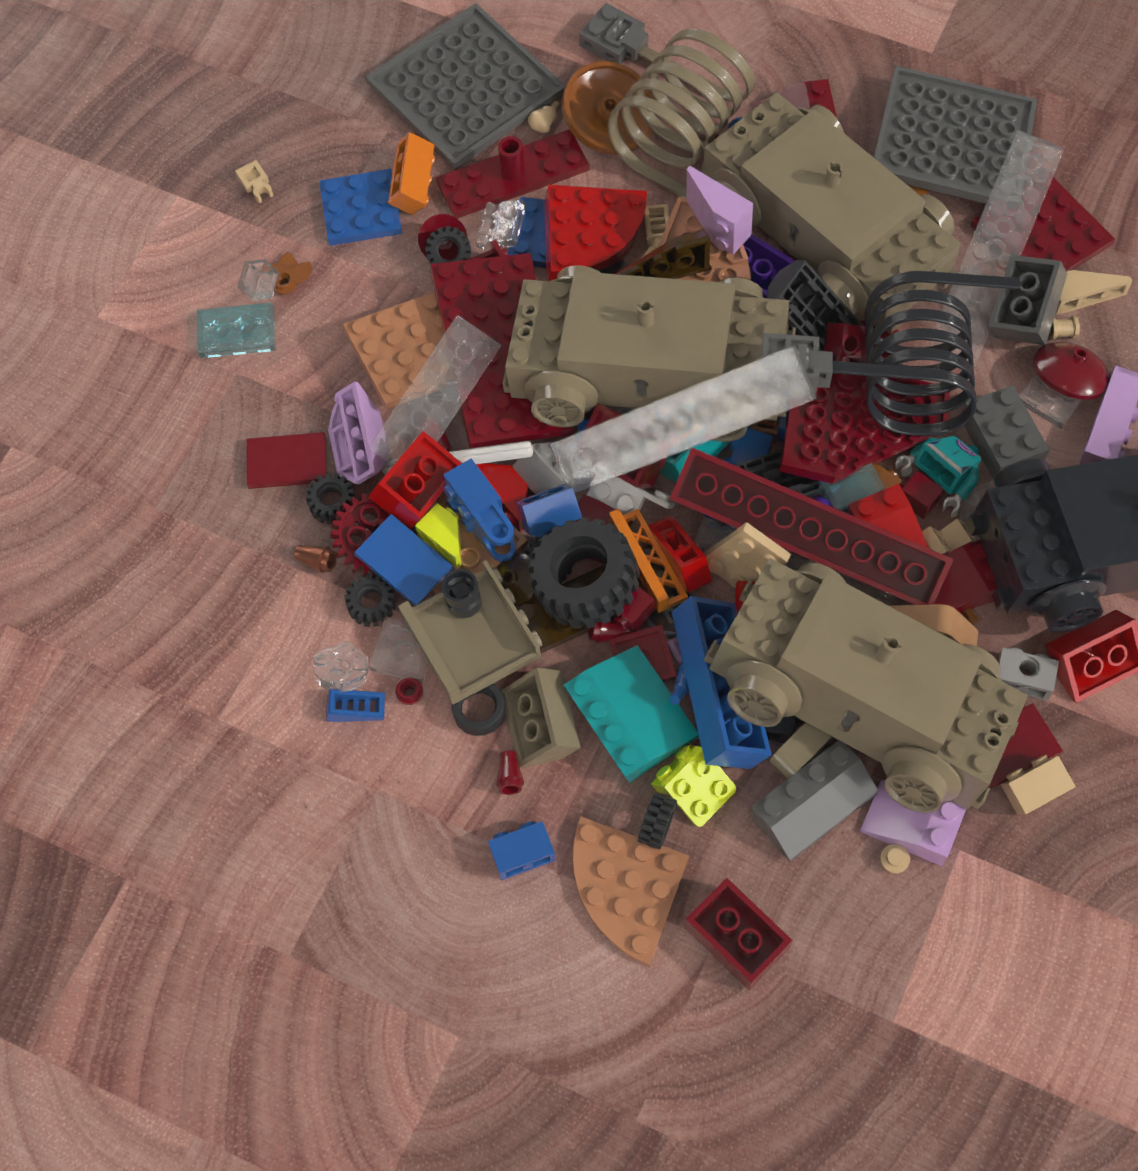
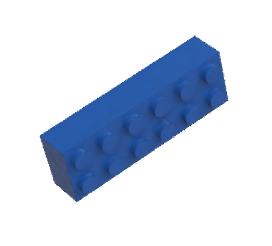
(723, 734)

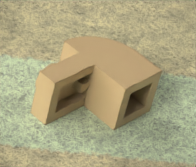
(949, 537)

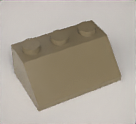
(540, 718)

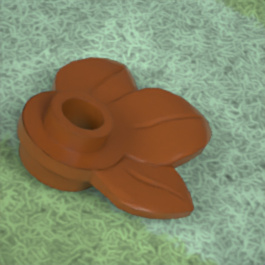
(290, 273)

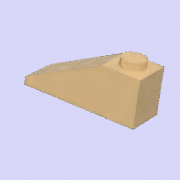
(1090, 288)

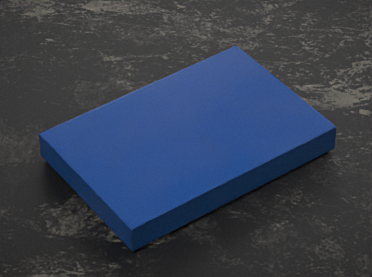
(403, 560)

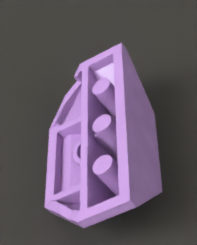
(351, 431)

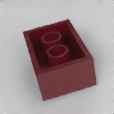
(738, 933)

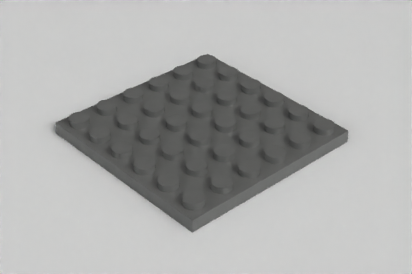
(465, 85)
(949, 132)

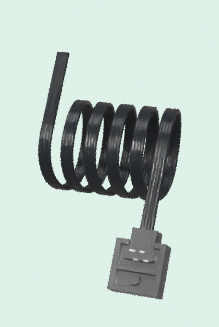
(820, 365)

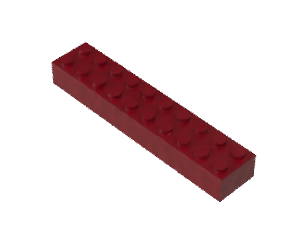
(811, 528)

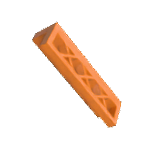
(648, 578)

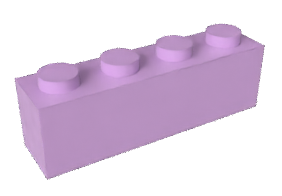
(1113, 418)

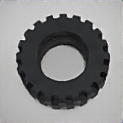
(566, 547)

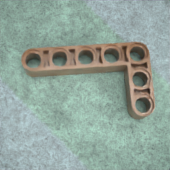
(943, 620)

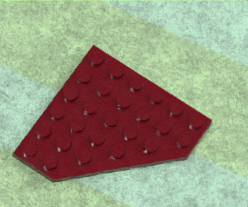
(838, 434)

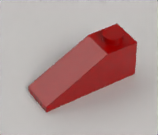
(682, 553)

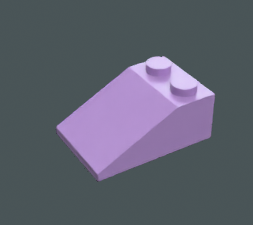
(720, 211)
(920, 833)

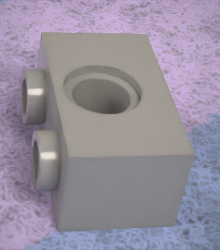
(1042, 669)

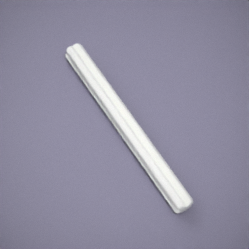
(488, 454)

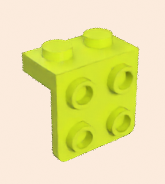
(695, 786)

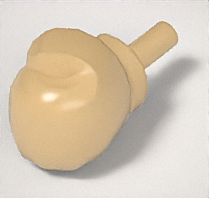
(542, 118)

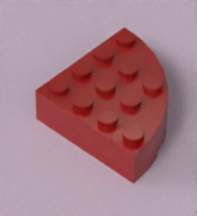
(590, 226)

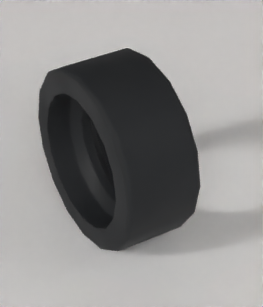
(487, 726)

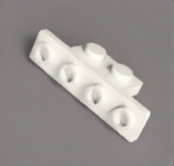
(626, 497)

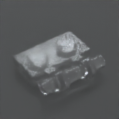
(507, 223)

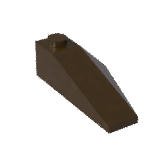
(675, 258)

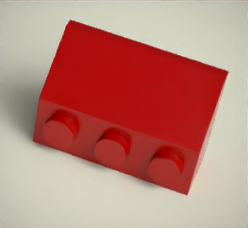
(1096, 654)

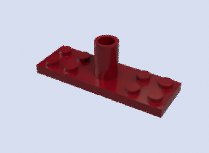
(512, 172)

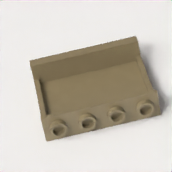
(475, 649)

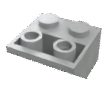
(541, 469)

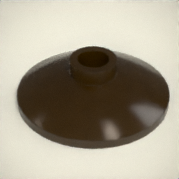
(520, 583)

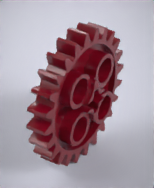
(346, 529)

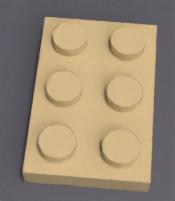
(743, 555)

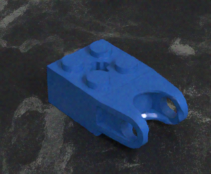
(480, 508)

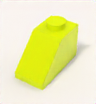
(442, 533)

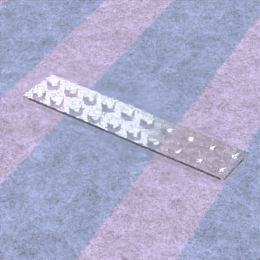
(1003, 229)
(684, 419)

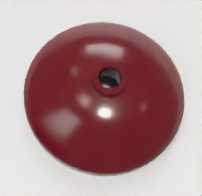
(1072, 370)

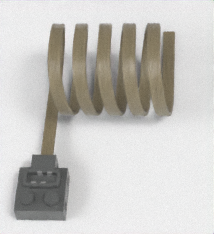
(618, 35)

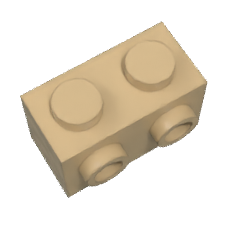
(1037, 785)

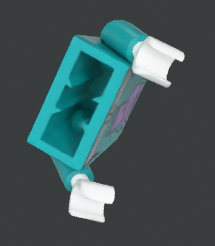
(948, 464)

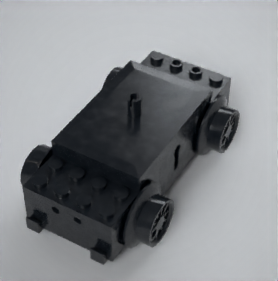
(1060, 537)

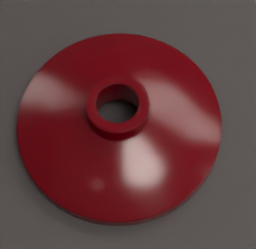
(431, 225)

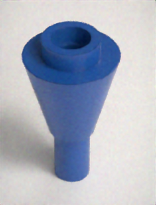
(680, 687)

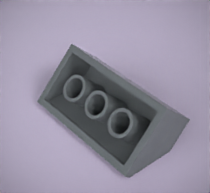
(814, 800)

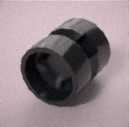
(461, 593)

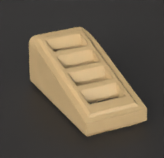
(655, 226)

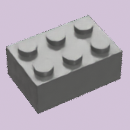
(1028, 312)
(1004, 430)

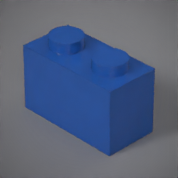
(548, 510)
(521, 849)

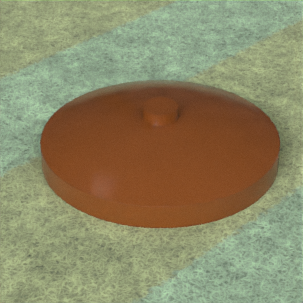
(591, 99)

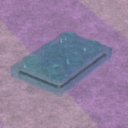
(236, 330)

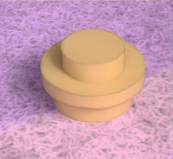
(895, 858)

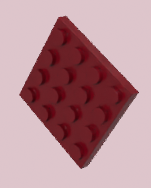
(1064, 230)

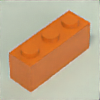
(411, 174)

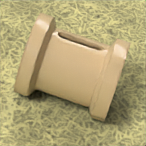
(1065, 328)

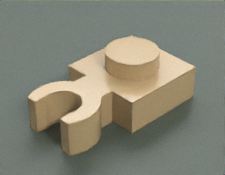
(254, 179)

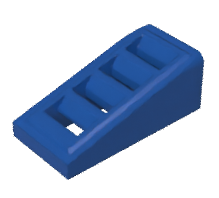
(345, 715)

